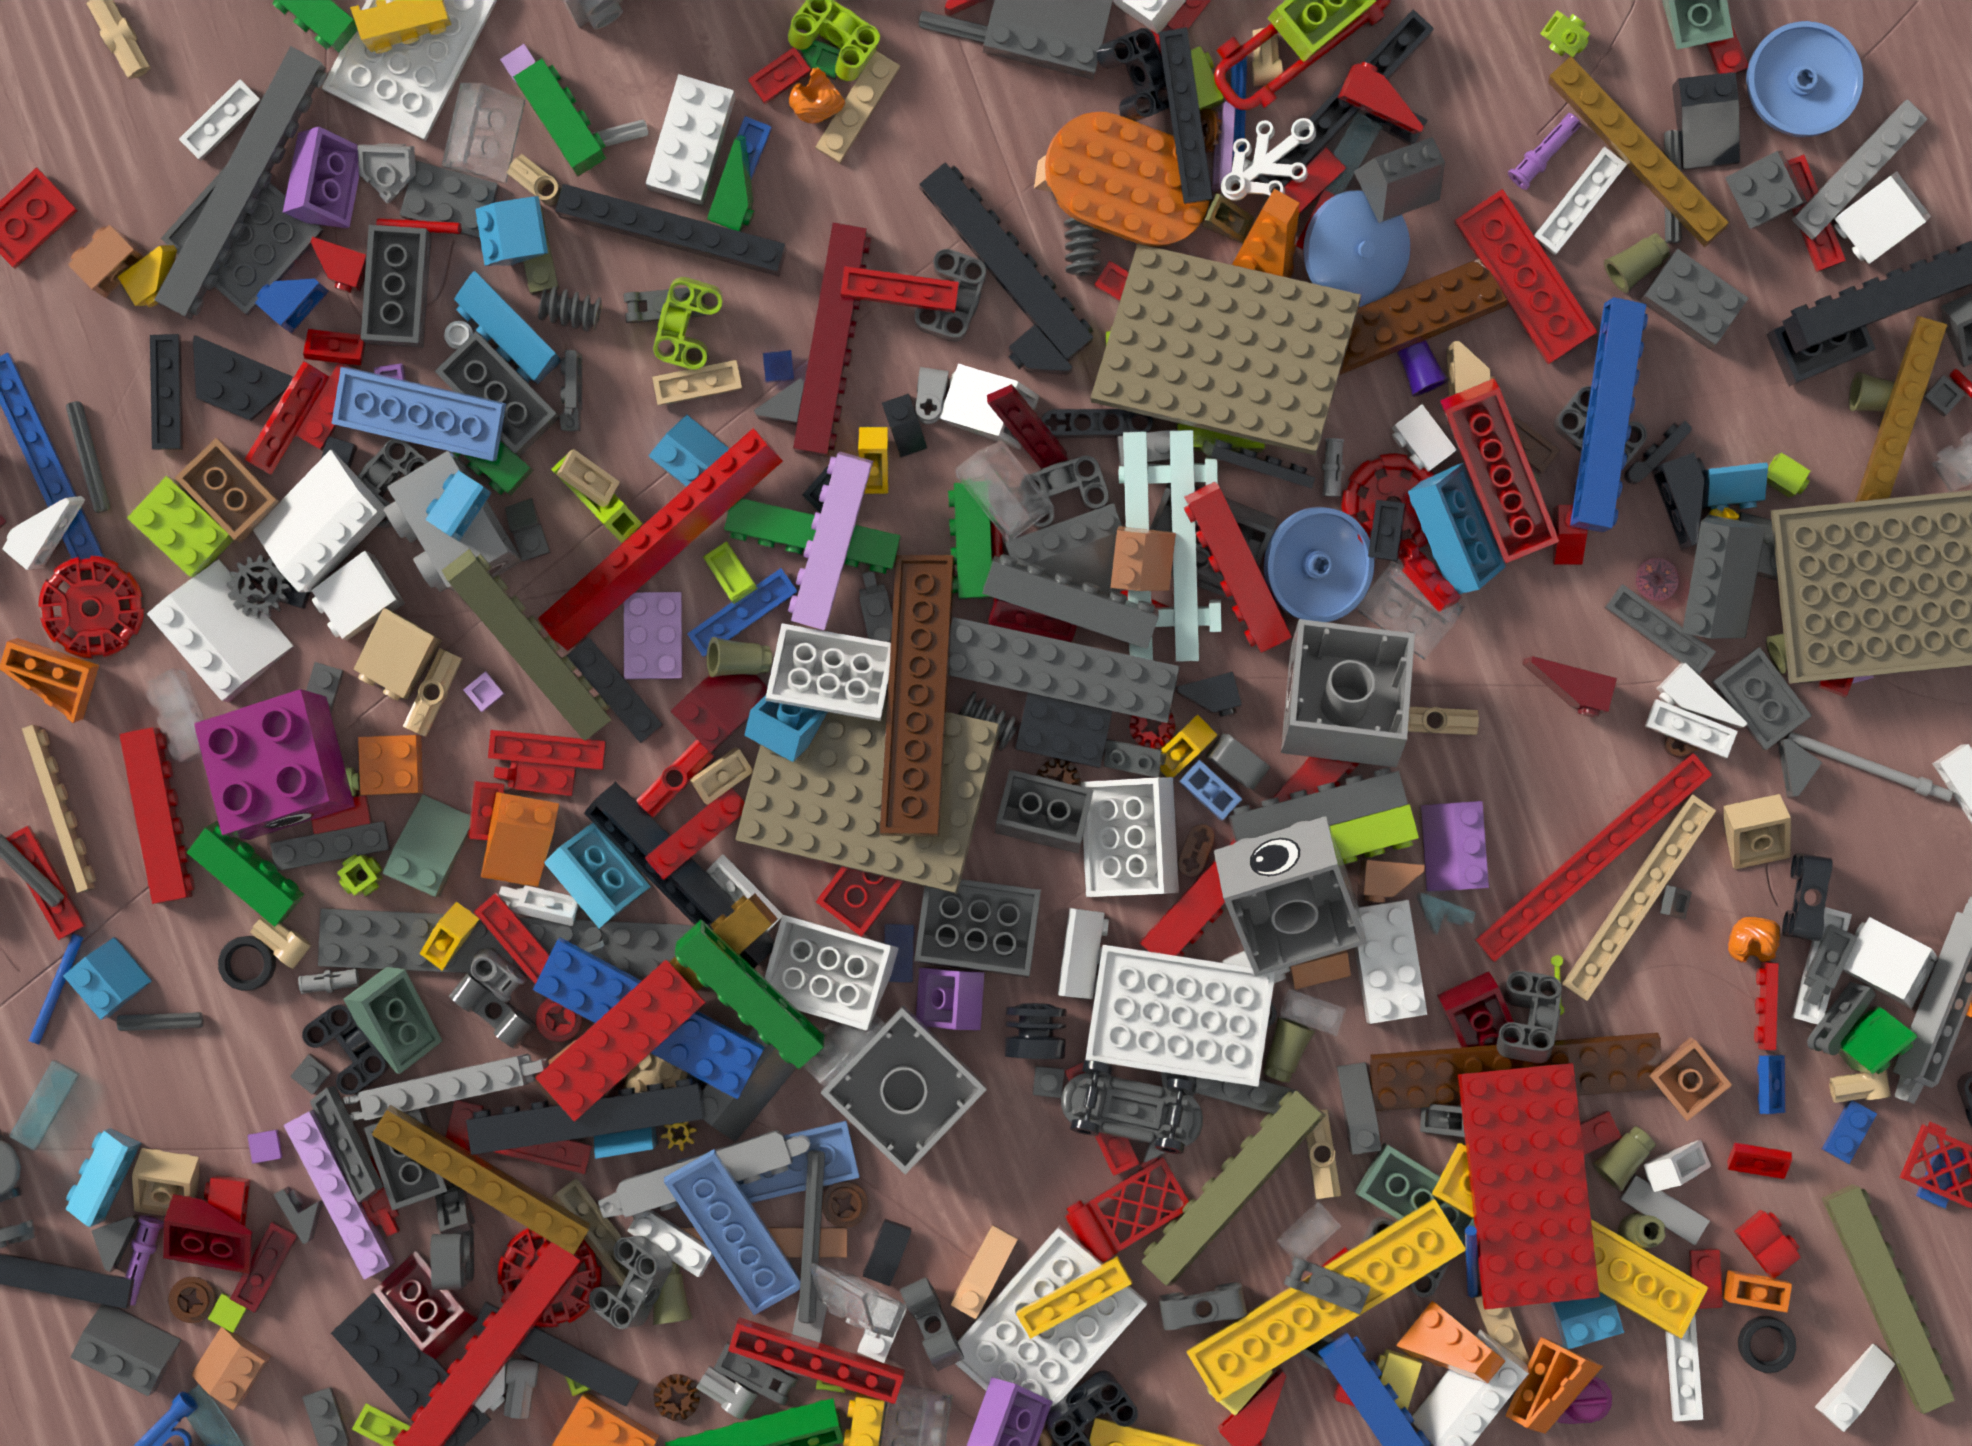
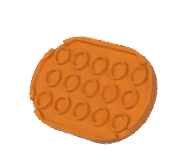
(1121, 179)

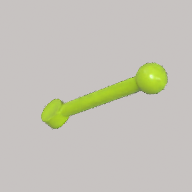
(1557, 961)

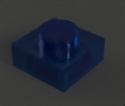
(778, 366)

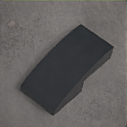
(887, 1252)

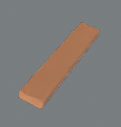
(790, 1240)

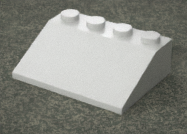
(319, 523)
(217, 637)
(830, 672)
(1131, 838)
(830, 971)

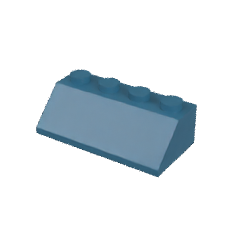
(506, 328)
(1457, 529)

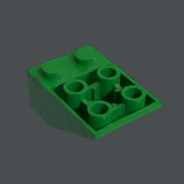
(1875, 1041)

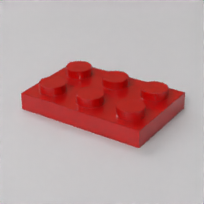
(31, 216)

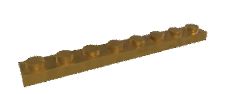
(1901, 410)

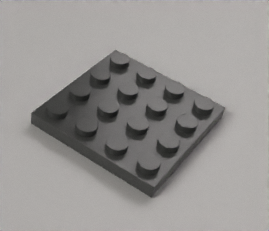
(262, 253)

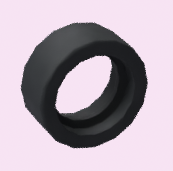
(225, 968)
(1767, 1366)

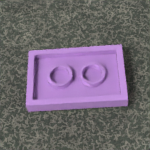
(653, 636)

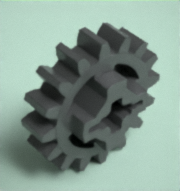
(251, 594)

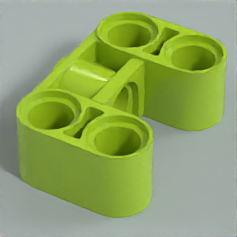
(839, 27)
(675, 319)

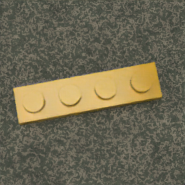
(1074, 1297)

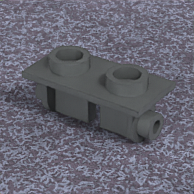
(1133, 758)

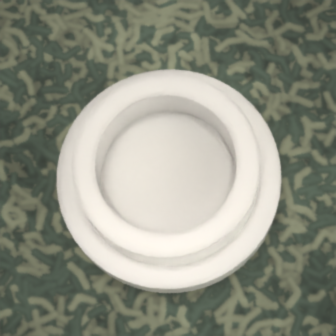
(457, 333)

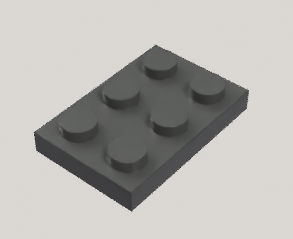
(447, 197)
(1761, 698)

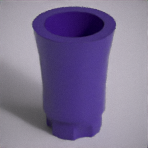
(1422, 368)

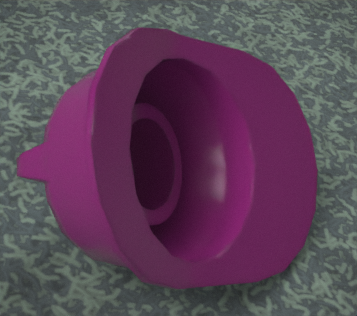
(1589, 1405)

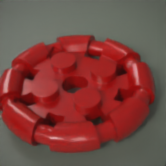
(1386, 487)
(98, 591)
(573, 1305)

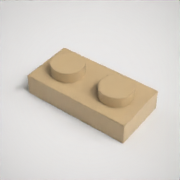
(588, 478)
(721, 775)

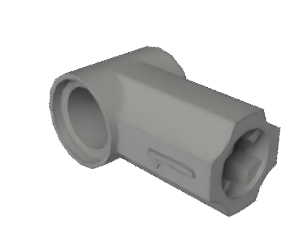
(521, 1380)
(732, 1395)

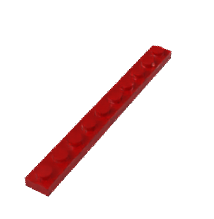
(1593, 857)

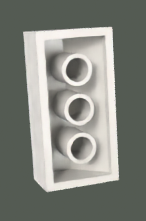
(1463, 1406)

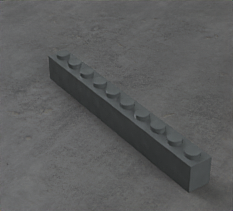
(240, 183)

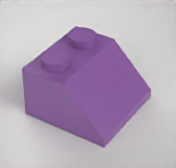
(950, 998)

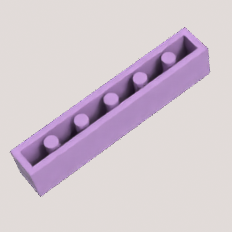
(831, 540)
(349, 1216)

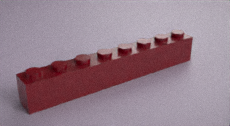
(830, 344)

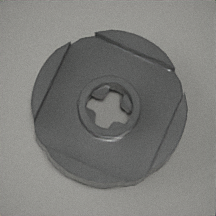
(17, 1233)

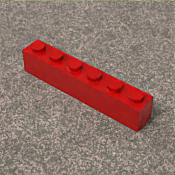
(1237, 567)
(156, 815)
(816, 1360)

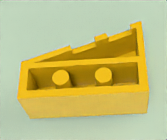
(399, 22)

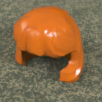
(816, 100)
(1754, 937)

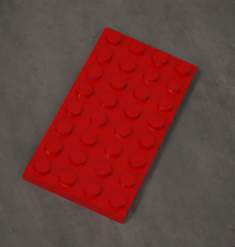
(1528, 1186)

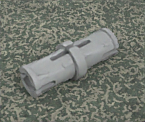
(1333, 467)
(329, 981)

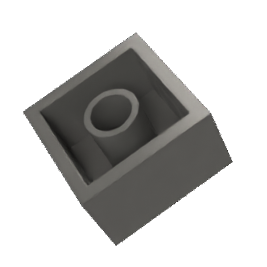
(1766, 189)

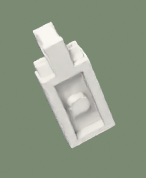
(541, 904)

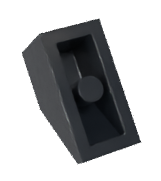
(1037, 354)
(1213, 694)

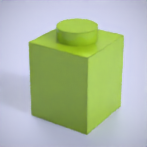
(1787, 475)

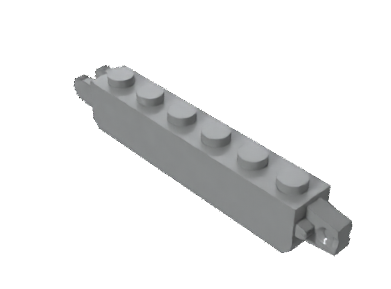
(1939, 1012)
(447, 1086)
(743, 1160)

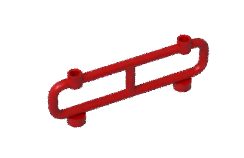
(1233, 52)

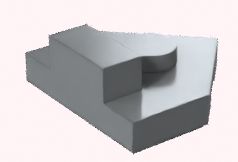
(387, 167)

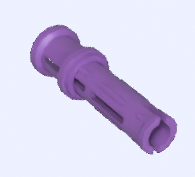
(1536, 160)
(143, 1247)

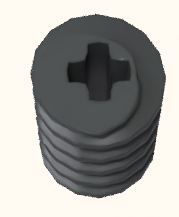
(1081, 248)
(569, 309)
(978, 711)

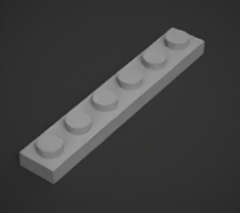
(1859, 169)

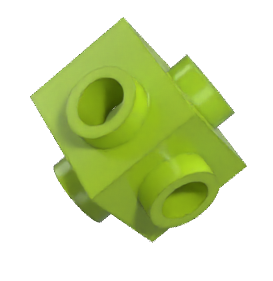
(1566, 34)
(350, 871)

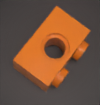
(1757, 1291)

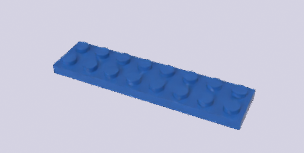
(697, 1047)

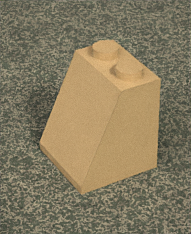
(396, 654)

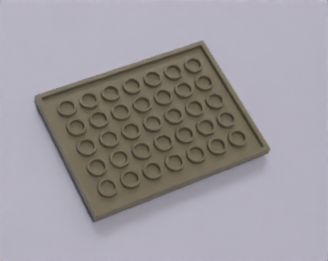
(1226, 349)
(1875, 586)
(832, 796)

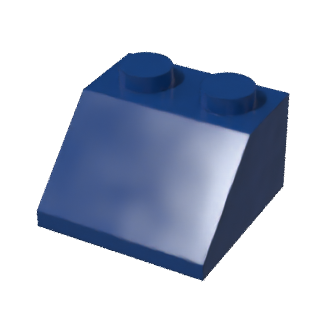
(290, 300)

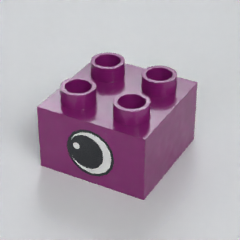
(274, 764)

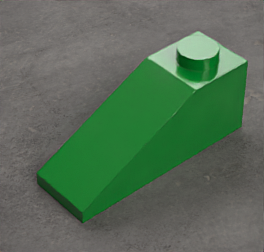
(734, 193)

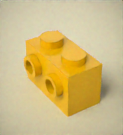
(866, 1421)

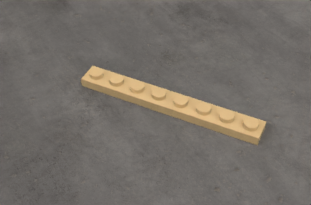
(1638, 897)

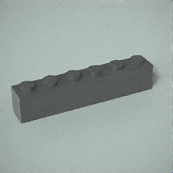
(1071, 601)
(1338, 804)

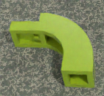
(614, 516)

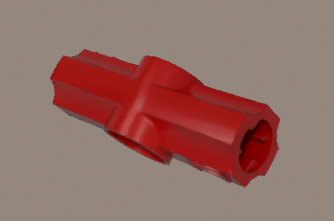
(689, 765)

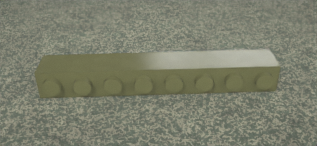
(526, 644)
(1233, 1187)
(1888, 1299)

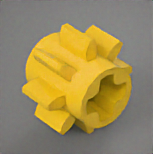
(687, 1132)

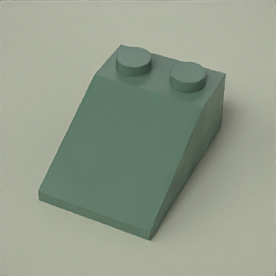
(1698, 21)
(428, 846)
(393, 1018)

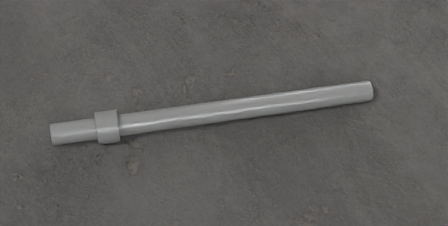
(1921, 785)

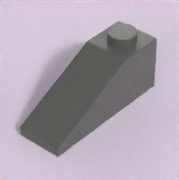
(1358, 1109)

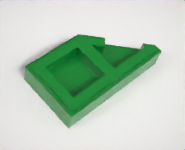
(822, 56)

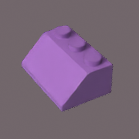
(322, 179)
(1454, 846)
(1009, 1416)

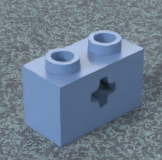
(1210, 790)

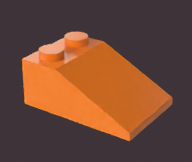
(519, 839)

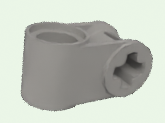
(931, 390)
(501, 978)

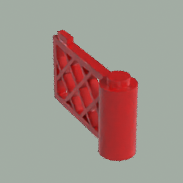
(1918, 1147)
(1091, 1224)

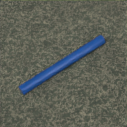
(55, 989)
(1471, 1261)

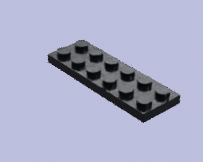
(398, 1364)

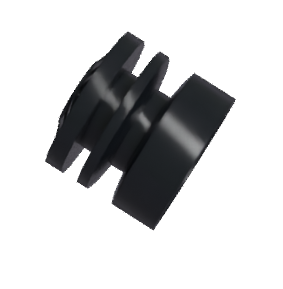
(1035, 1032)

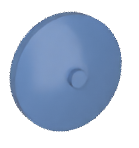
(1804, 79)
(1353, 250)
(1318, 564)

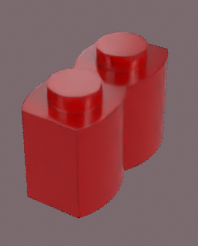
(1768, 1244)

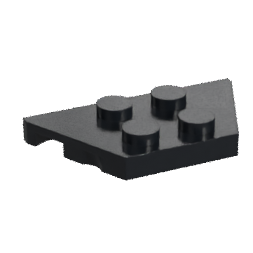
(235, 380)

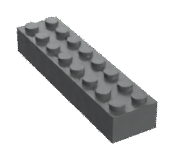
(1062, 670)

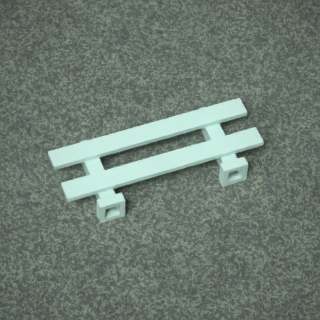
(1181, 474)

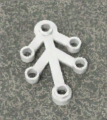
(1264, 162)

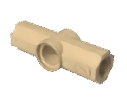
(119, 37)
(440, 674)
(1452, 721)
(1324, 1174)

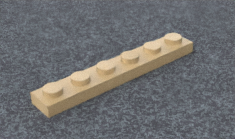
(63, 819)

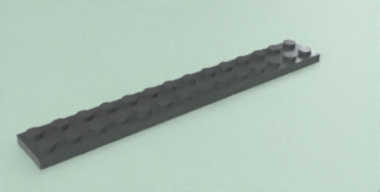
(396, 939)

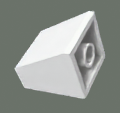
(1881, 218)
(968, 407)
(356, 596)
(1890, 962)

